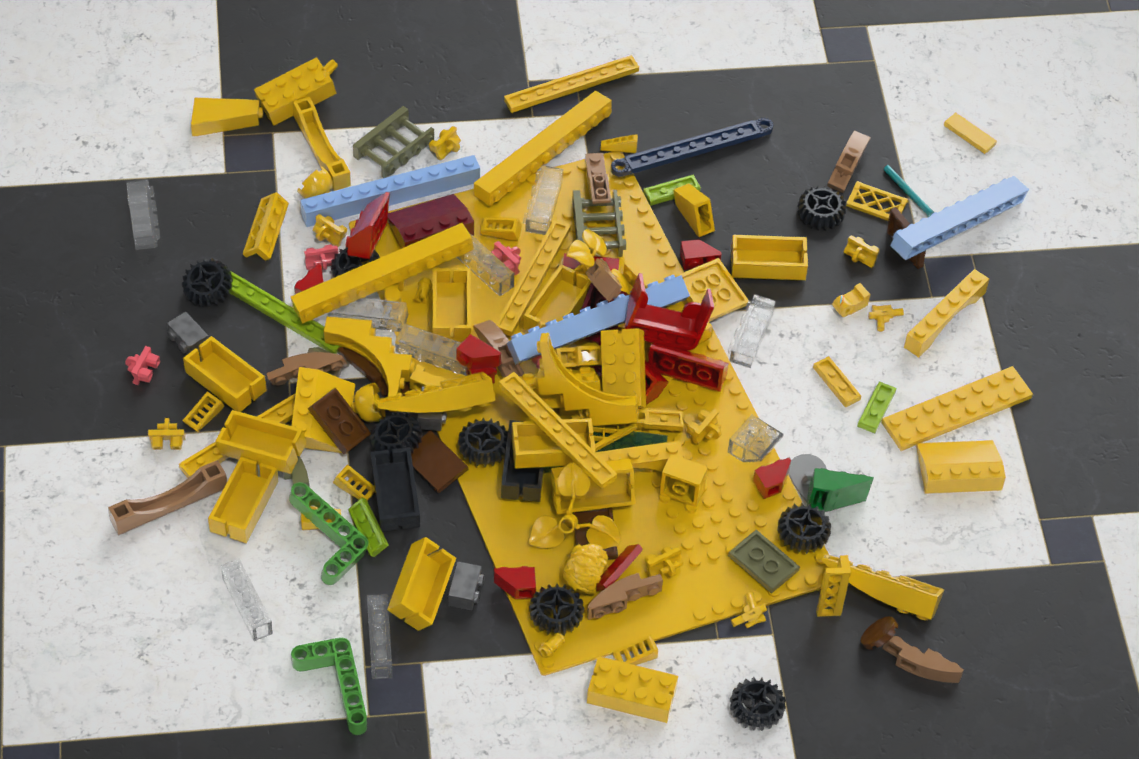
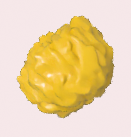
(585, 567)

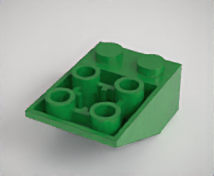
(837, 489)

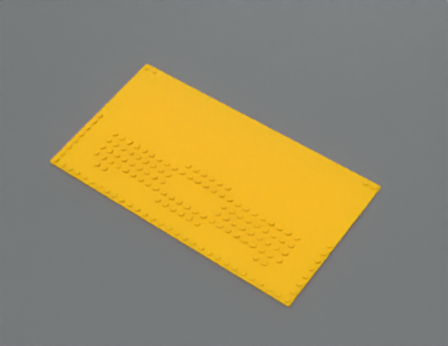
(730, 509)

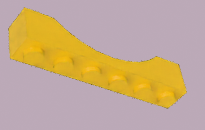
(312, 129)
(642, 265)
(928, 329)
(647, 456)

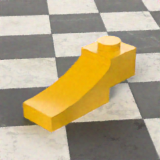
(580, 356)

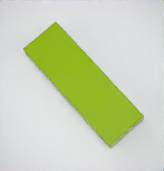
(664, 191)
(877, 407)
(368, 526)

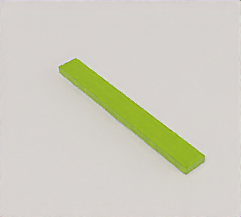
(279, 311)

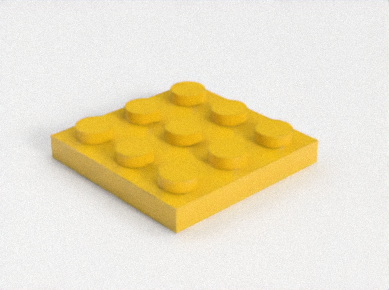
(725, 291)

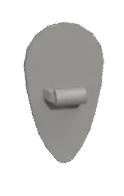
(802, 471)

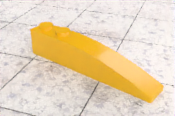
(451, 395)
(900, 592)

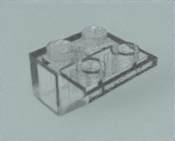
(753, 440)

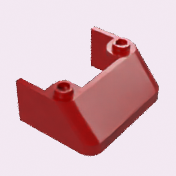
(668, 326)

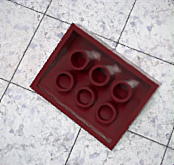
(428, 219)

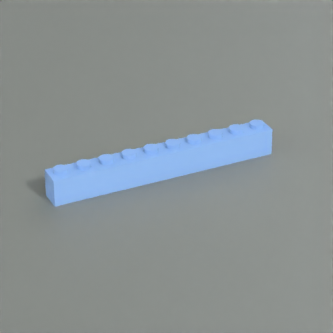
(402, 188)
(959, 217)
(594, 320)

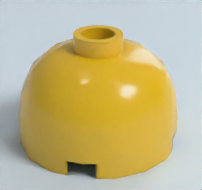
(316, 184)
(365, 405)

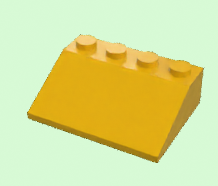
(310, 387)
(960, 466)

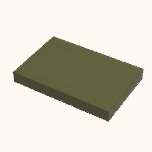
(764, 561)

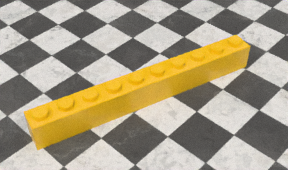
(542, 148)
(382, 273)

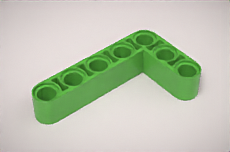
(332, 530)
(345, 676)

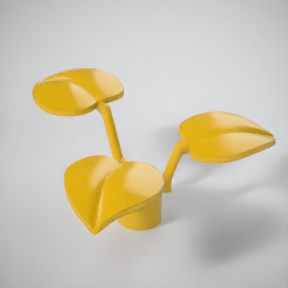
(581, 253)
(547, 532)

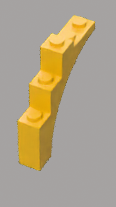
(362, 338)
(576, 395)

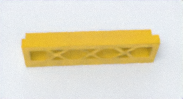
(266, 226)
(838, 591)

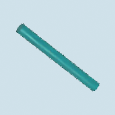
(906, 188)

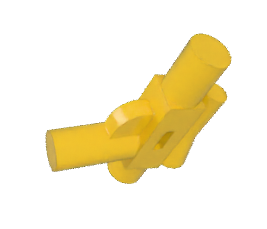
(883, 315)
(751, 613)

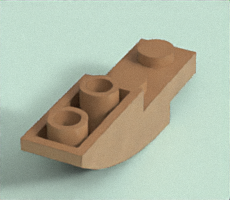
(848, 161)
(597, 178)
(604, 279)
(493, 336)
(315, 360)
(615, 596)
(928, 665)

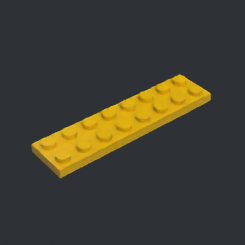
(956, 408)

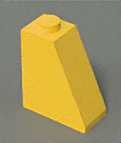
(695, 209)

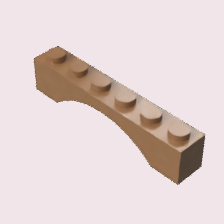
(134, 513)

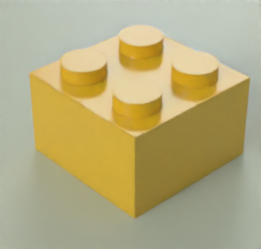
(683, 480)

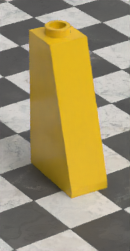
(222, 115)

